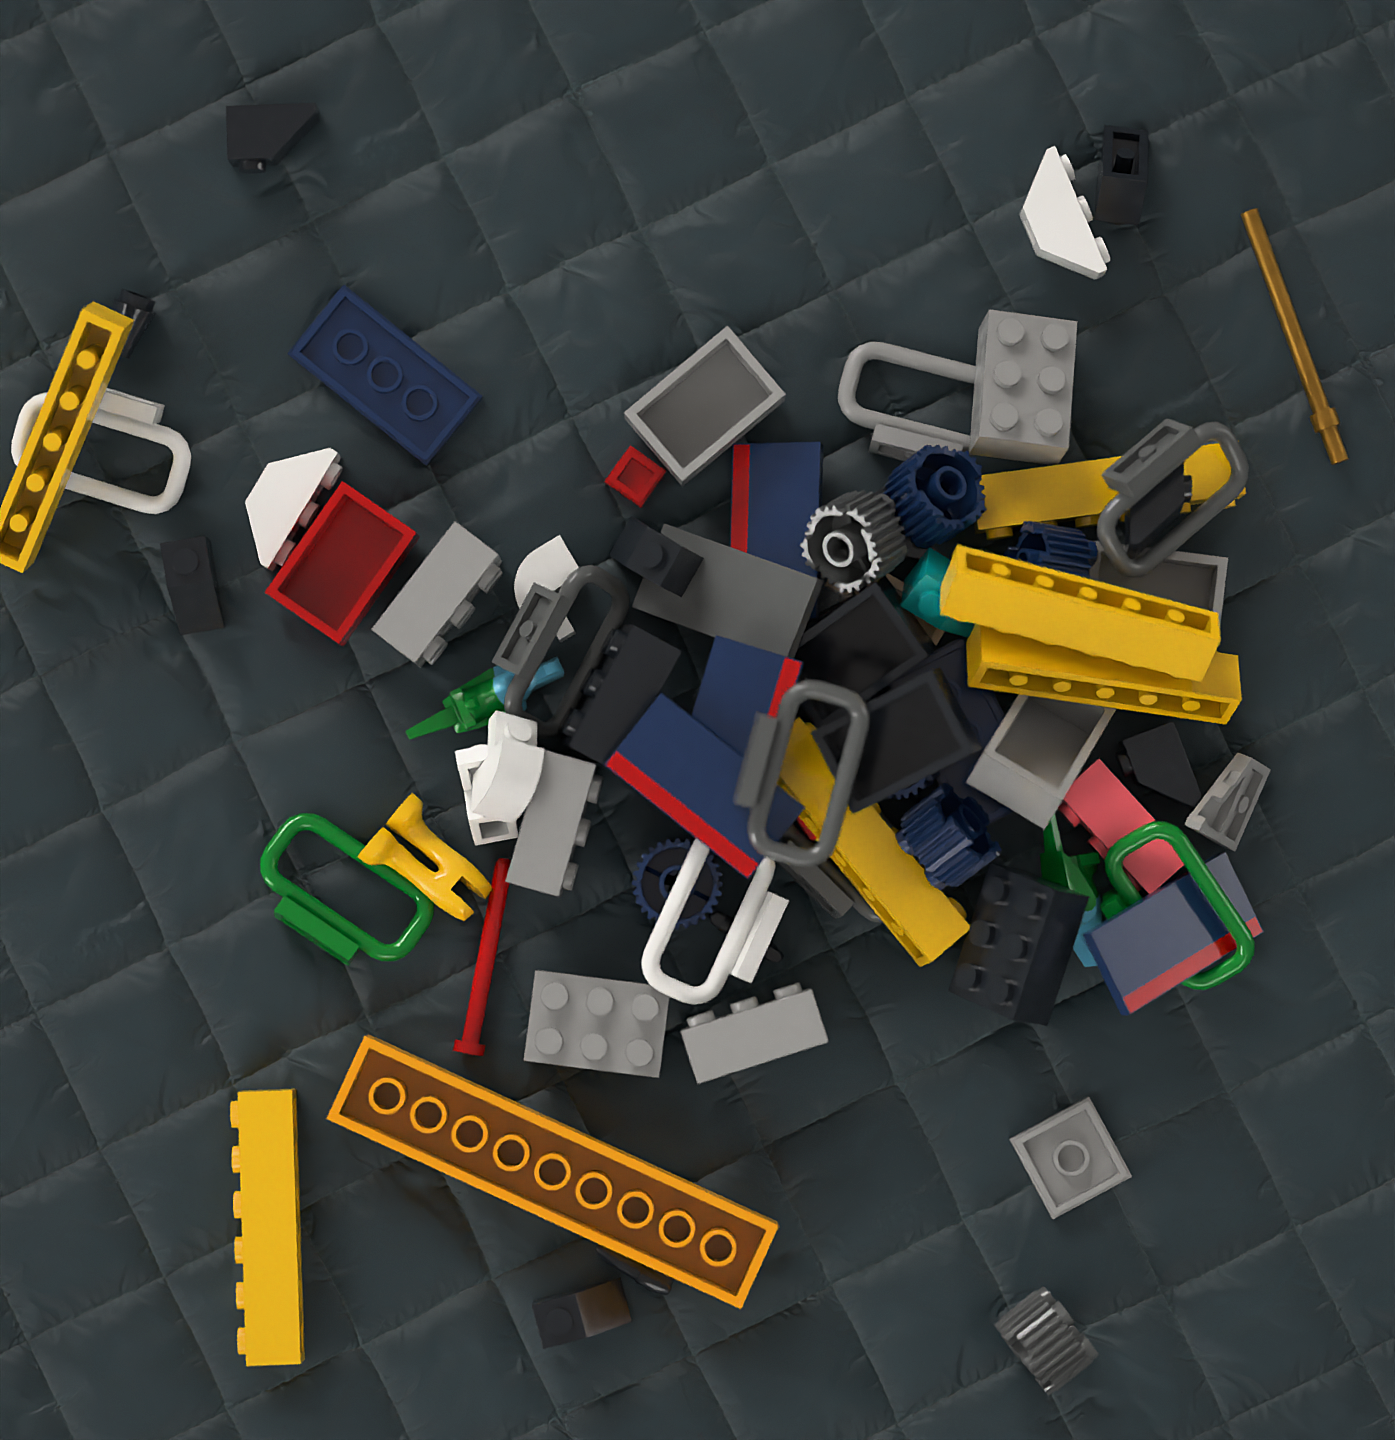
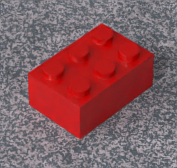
(342, 564)

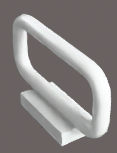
(129, 416)
(743, 945)

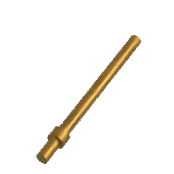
(1324, 418)

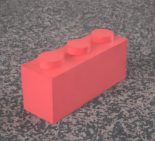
(1111, 812)

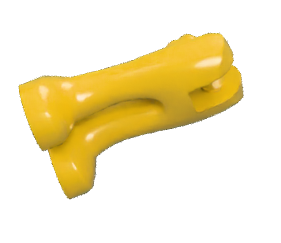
(386, 850)

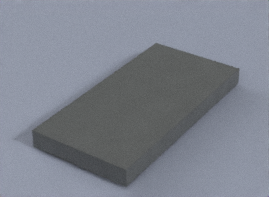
(735, 597)

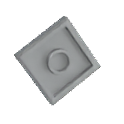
(1070, 1157)

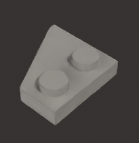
(1229, 802)

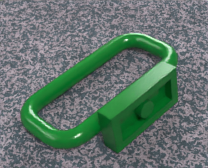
(1126, 894)
(321, 923)

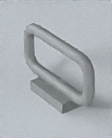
(895, 435)

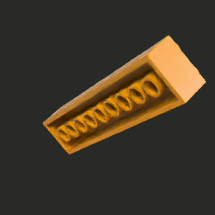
(553, 1170)

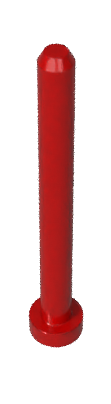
(485, 962)

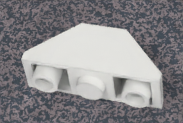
(1060, 219)
(286, 500)

